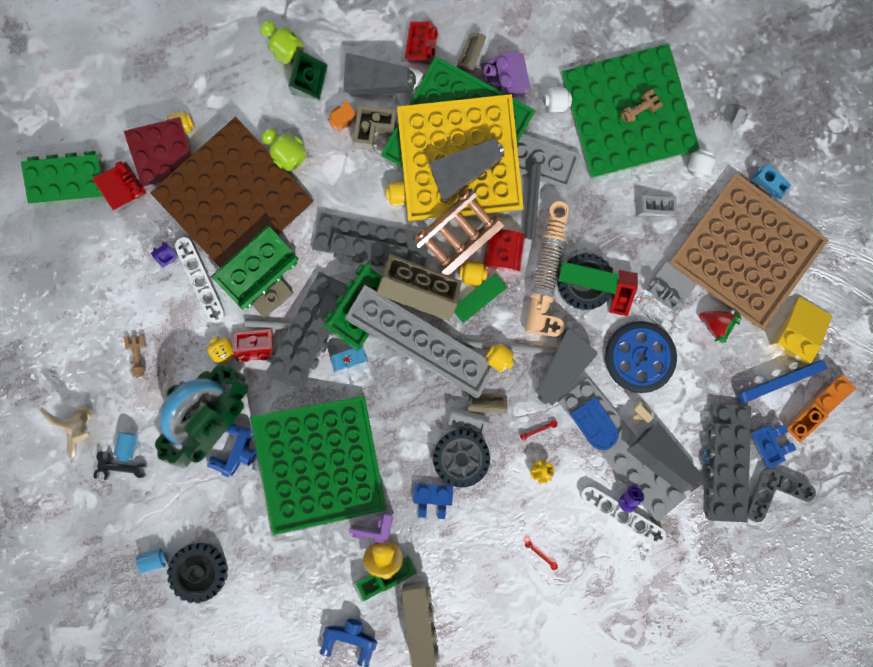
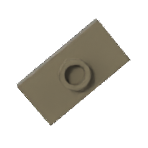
(471, 52)
(272, 299)
(488, 403)

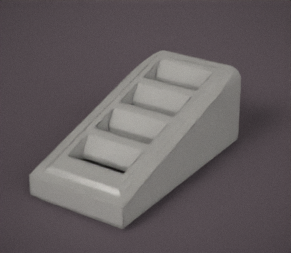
(644, 206)

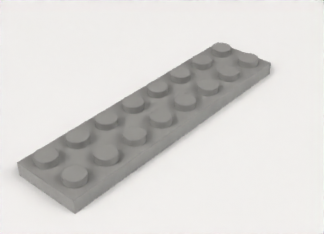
(556, 163)
(420, 341)
(659, 494)

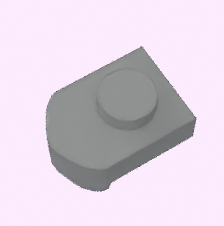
(734, 114)

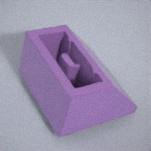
(507, 73)

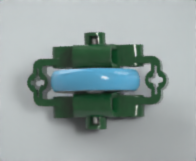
(199, 415)

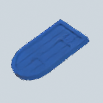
(595, 425)

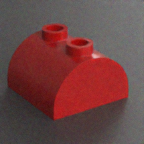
(504, 251)

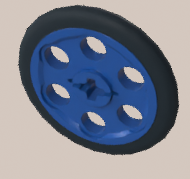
(628, 380)

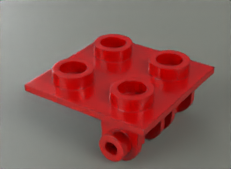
(119, 185)

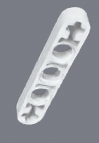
(193, 274)
(629, 522)

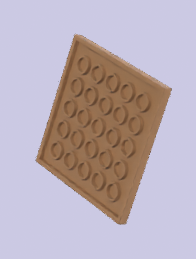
(748, 251)

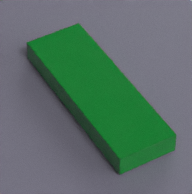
(588, 278)
(479, 298)

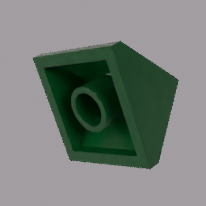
(307, 76)

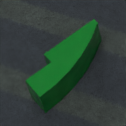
(372, 585)

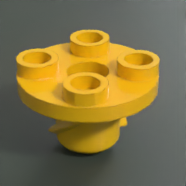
(383, 559)

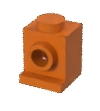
(342, 116)

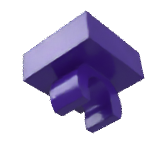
(164, 255)

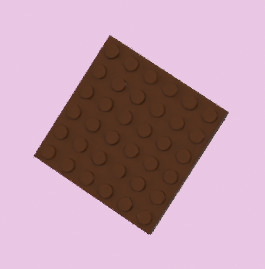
(230, 193)

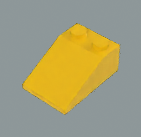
(802, 331)

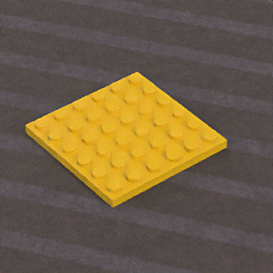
(449, 127)

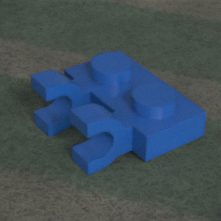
(768, 446)
(433, 494)

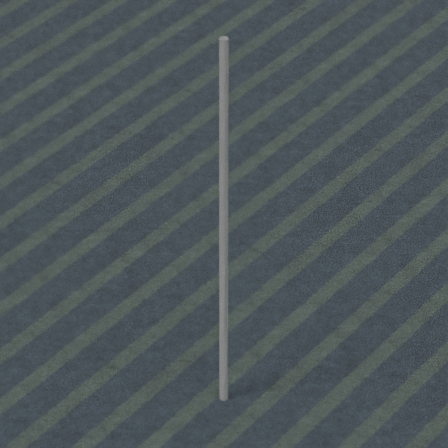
(468, 343)

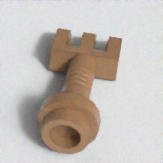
(629, 114)
(138, 370)

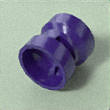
(631, 499)

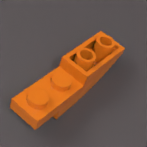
(819, 407)

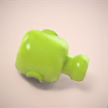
(281, 42)
(285, 149)

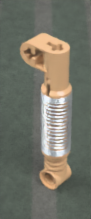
(547, 274)

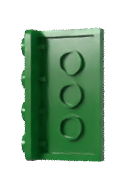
(61, 177)
(255, 268)
(336, 319)

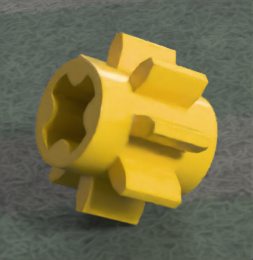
(542, 471)

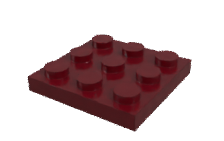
(158, 149)

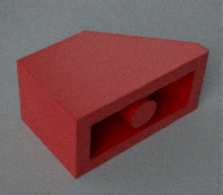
(625, 293)

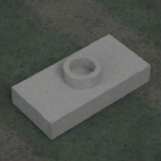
(468, 421)

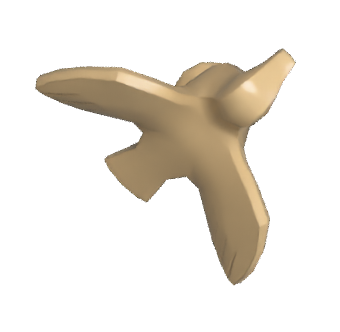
(75, 426)

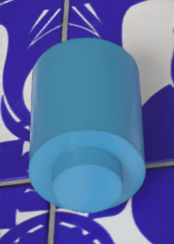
(125, 446)
(151, 561)

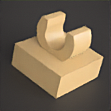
(642, 412)

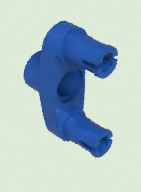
(240, 453)
(352, 635)

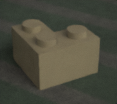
(372, 121)

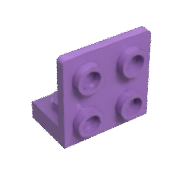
(384, 525)

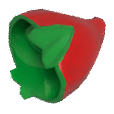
(720, 323)

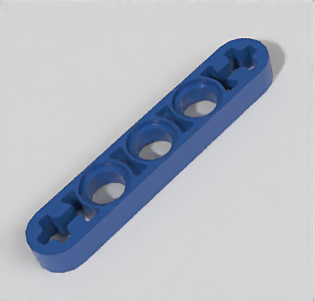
(782, 381)

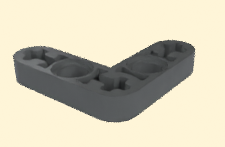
(776, 484)

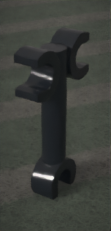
(104, 466)

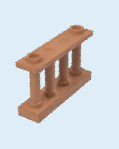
(462, 250)

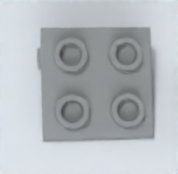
(671, 287)

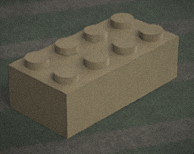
(419, 287)
(418, 624)

